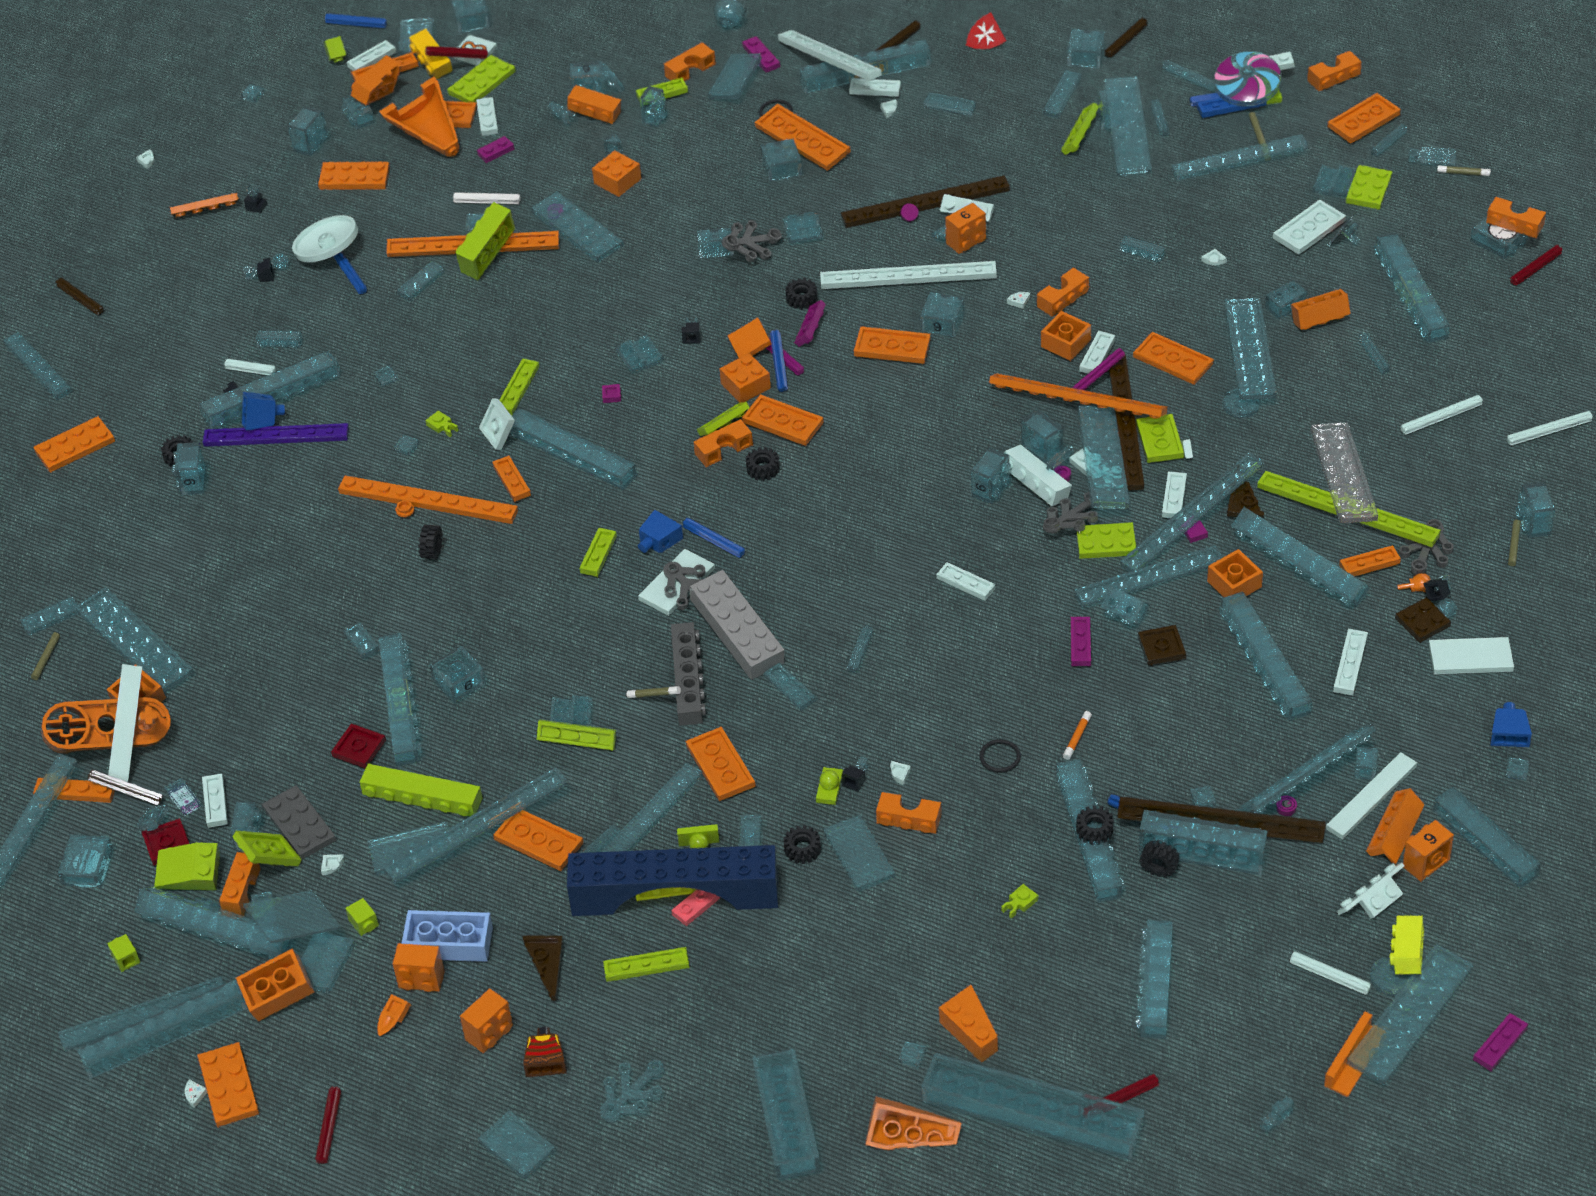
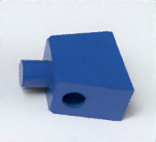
(259, 410)
(659, 533)
(1511, 727)

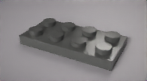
(298, 822)

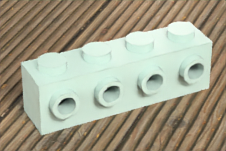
(1036, 477)

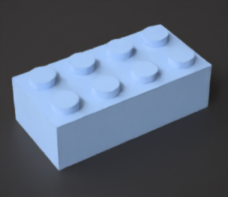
(458, 934)

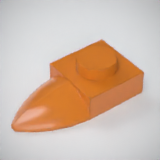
(392, 1013)

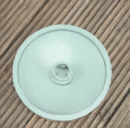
(325, 238)

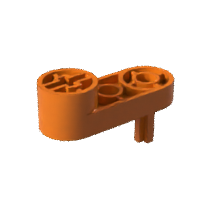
(147, 724)

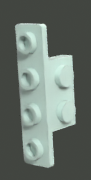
(1377, 895)

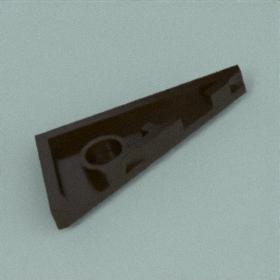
(1243, 497)
(546, 957)

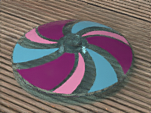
(1247, 78)

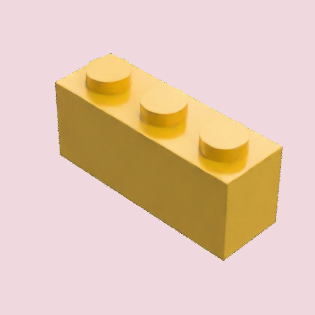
(434, 65)

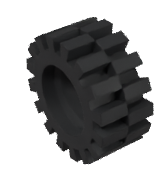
(803, 300)
(171, 446)
(763, 471)
(430, 541)
(1094, 834)
(802, 835)
(1159, 858)

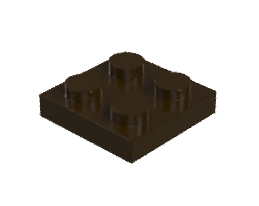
(1423, 620)
(1162, 645)

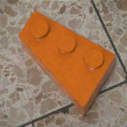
(377, 81)
(969, 1024)

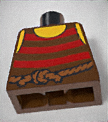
(543, 1054)

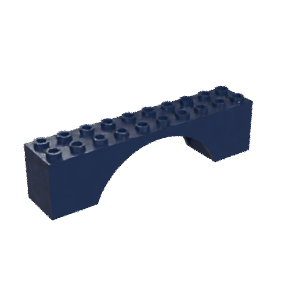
(607, 879)

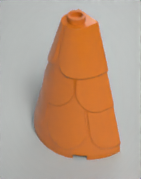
(426, 119)

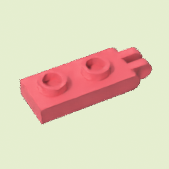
(694, 906)

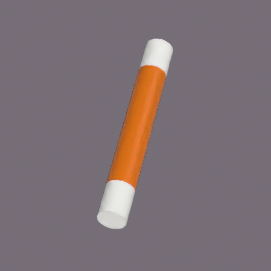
(1077, 735)

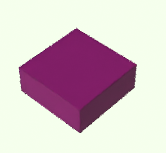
(611, 393)
(1196, 532)

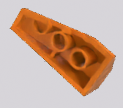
(902, 1126)

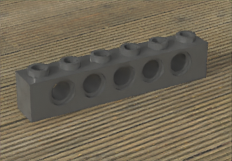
(686, 673)

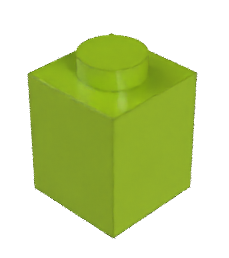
(335, 49)
(362, 917)
(123, 953)

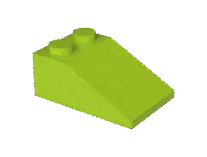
(188, 867)

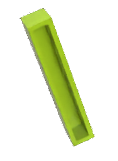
(421, 790)

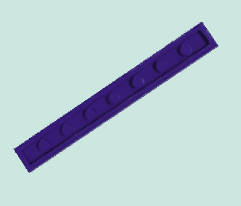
(276, 435)

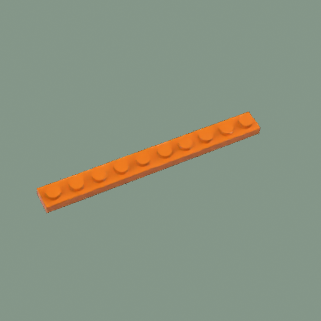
(449, 244)
(1085, 397)
(428, 499)

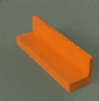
(1396, 825)
(1340, 1075)

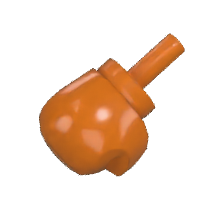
(1416, 583)

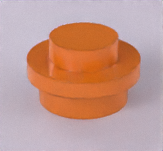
(404, 508)

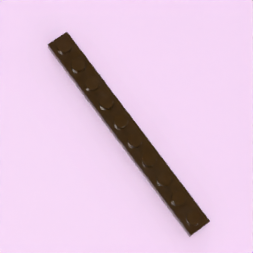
(924, 201)
(1127, 427)
(1276, 825)

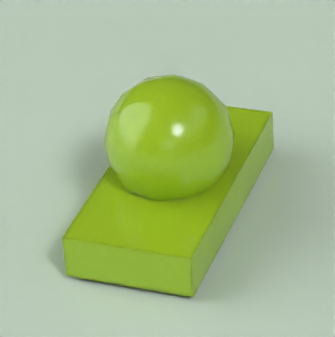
(829, 786)
(698, 836)

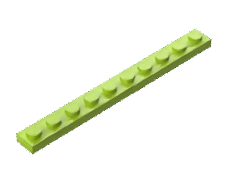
(1322, 500)

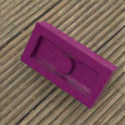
(495, 149)

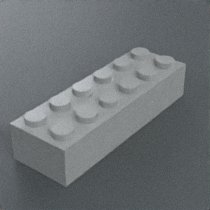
(736, 624)

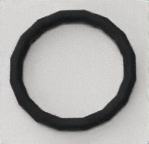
(775, 101)
(1018, 756)

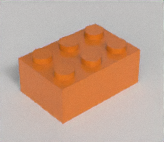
(275, 985)

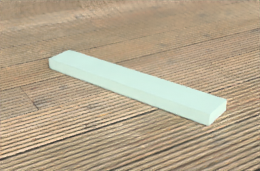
(125, 722)
(1371, 795)

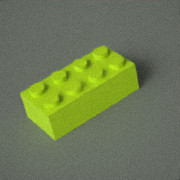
(485, 240)

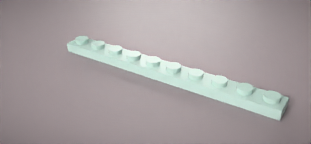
(830, 55)
(908, 275)

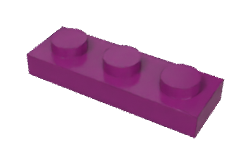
(755, 46)
(810, 323)
(1080, 641)
(1500, 1042)

